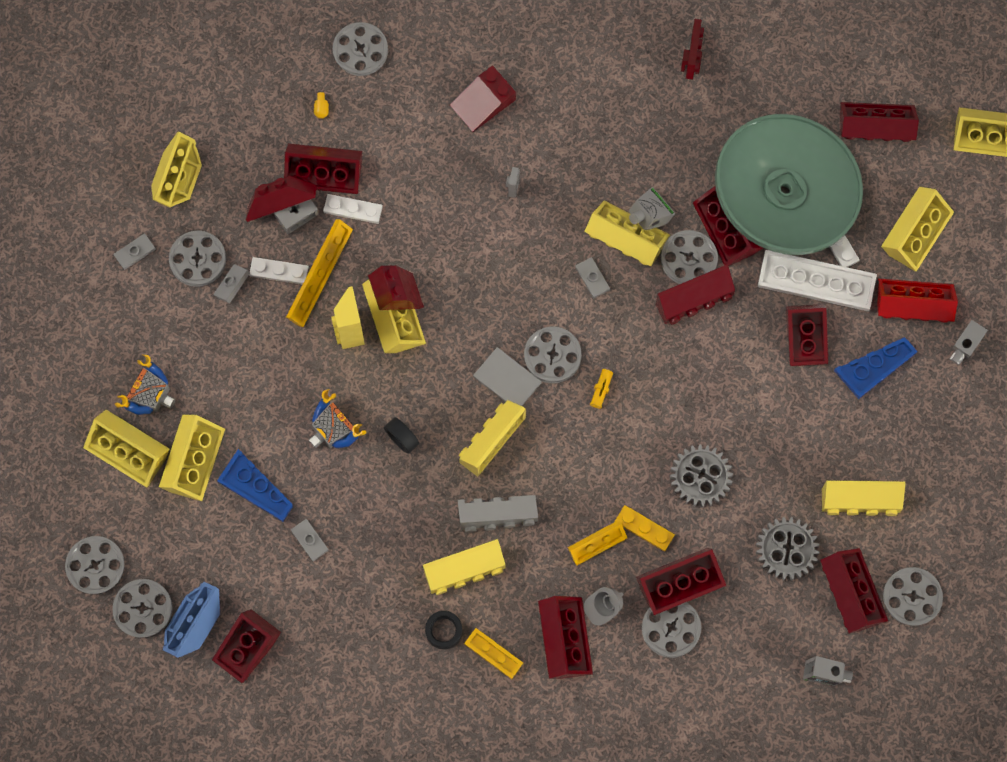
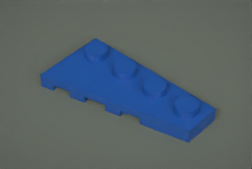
(868, 371)
(249, 483)

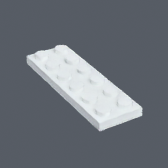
(817, 280)

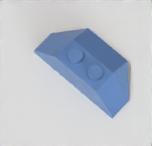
(192, 621)

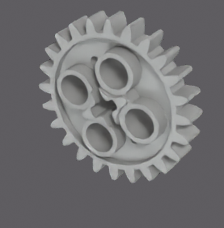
(693, 491)
(805, 551)

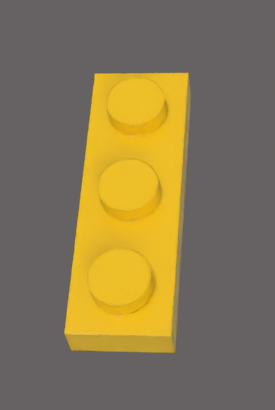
(645, 528)
(597, 542)
(493, 653)

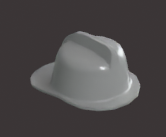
(603, 605)

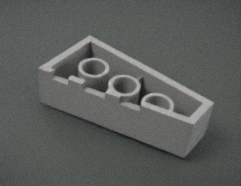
(497, 513)

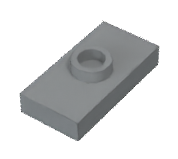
(512, 182)
(134, 251)
(592, 277)
(231, 283)
(309, 540)

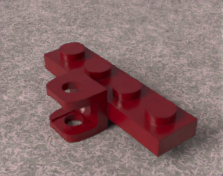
(693, 57)

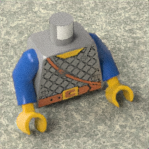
(148, 391)
(332, 425)

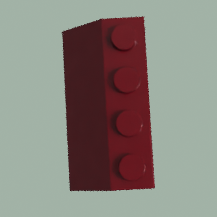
(878, 121)
(325, 167)
(728, 241)
(695, 295)
(681, 581)
(854, 590)
(565, 637)

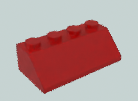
(916, 300)

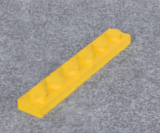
(319, 273)

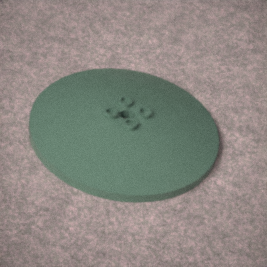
(795, 155)

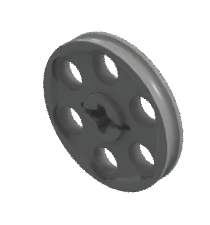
(364, 41)
(688, 248)
(204, 264)
(560, 350)
(94, 555)
(137, 600)
(906, 604)
(675, 637)

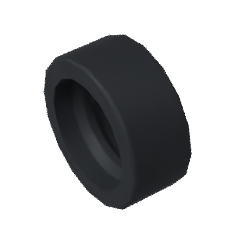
(401, 435)
(443, 615)

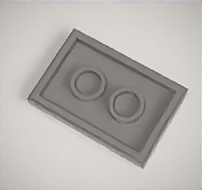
(507, 378)

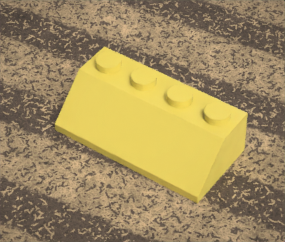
(981, 132)
(918, 228)
(615, 229)
(347, 321)
(396, 328)
(493, 437)
(125, 447)
(192, 457)
(863, 497)
(464, 566)

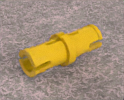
(598, 397)

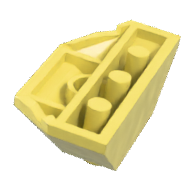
(176, 171)

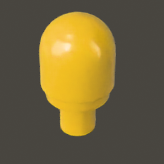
(321, 106)

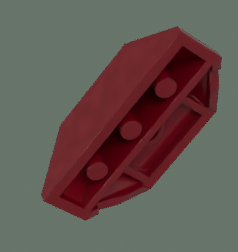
(279, 195)

